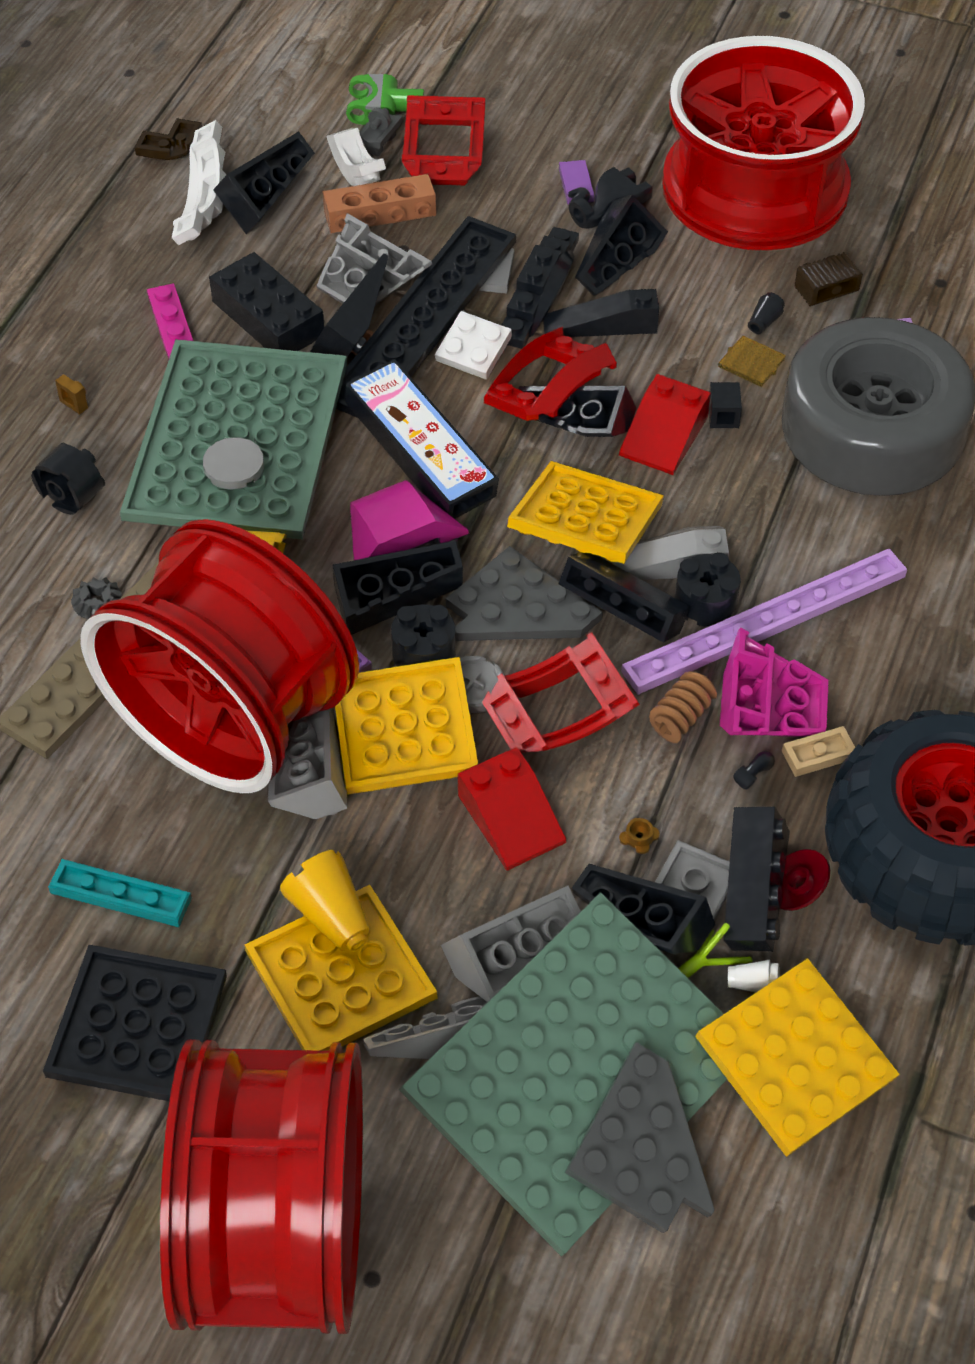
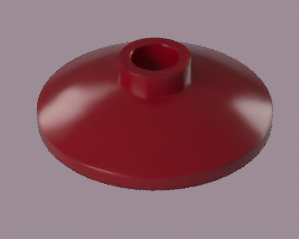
(804, 879)

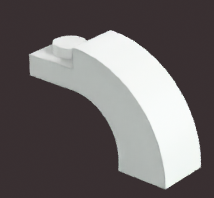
(353, 158)

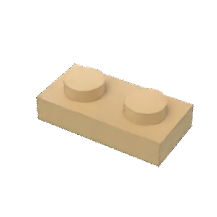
(818, 751)

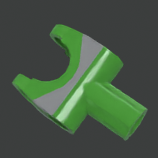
(381, 93)

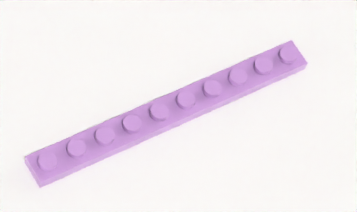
(763, 620)

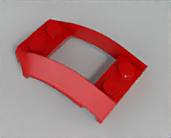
(444, 111)
(582, 365)
(597, 671)

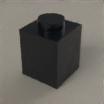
(725, 405)

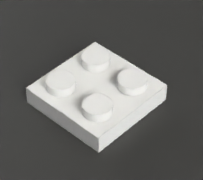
(473, 345)

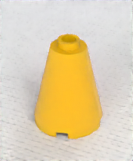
(328, 899)

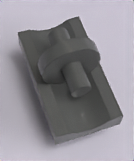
(379, 130)

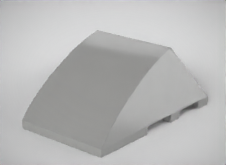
(357, 253)

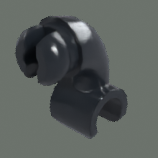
(746, 776)

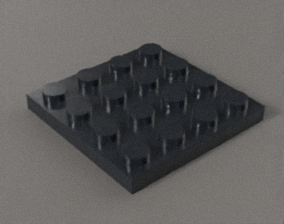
(132, 1021)

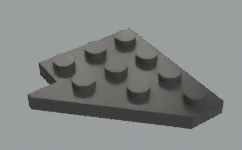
(518, 601)
(642, 1146)

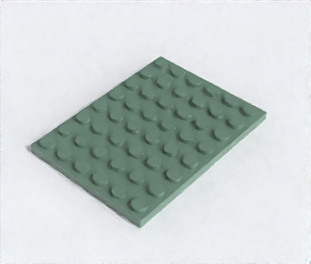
(245, 392)
(544, 1053)

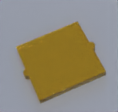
(751, 361)

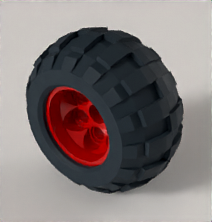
(890, 850)

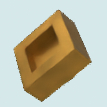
(72, 394)

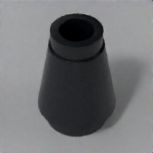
(766, 312)

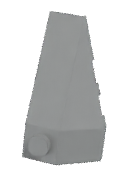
(663, 554)
(312, 770)

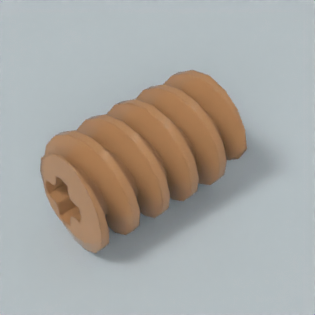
(682, 706)

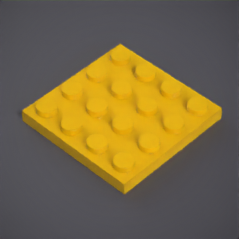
(586, 512)
(405, 726)
(338, 992)
(797, 1056)

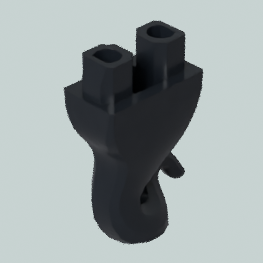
(610, 187)

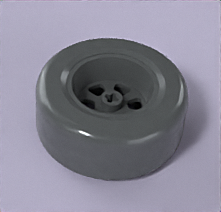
(848, 398)

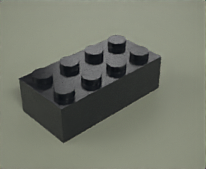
(266, 304)

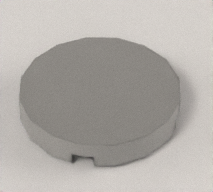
(233, 463)
(479, 678)

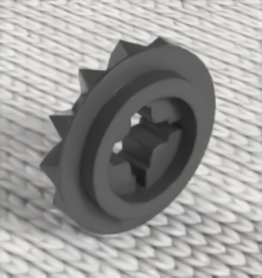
(82, 601)

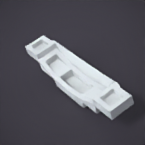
(204, 176)

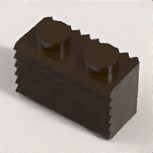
(828, 279)

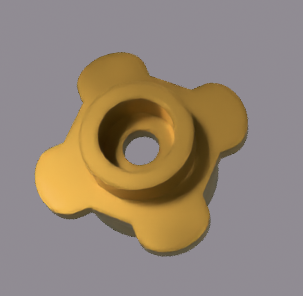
(642, 827)

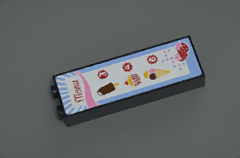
(421, 439)

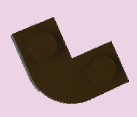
(170, 145)

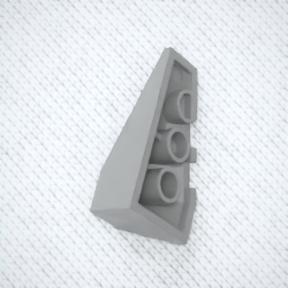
(502, 947)
(427, 1037)

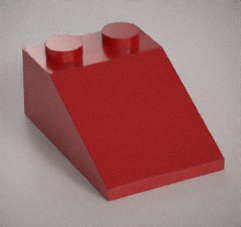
(666, 424)
(510, 808)

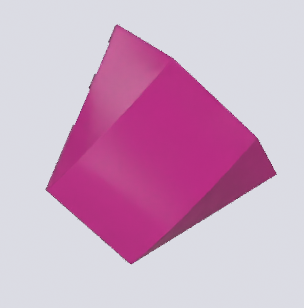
(398, 521)
(770, 693)

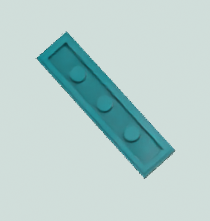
(120, 892)

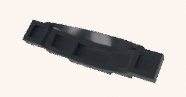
(539, 284)

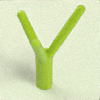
(700, 960)

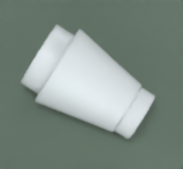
(753, 975)

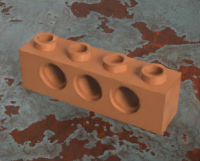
(381, 202)

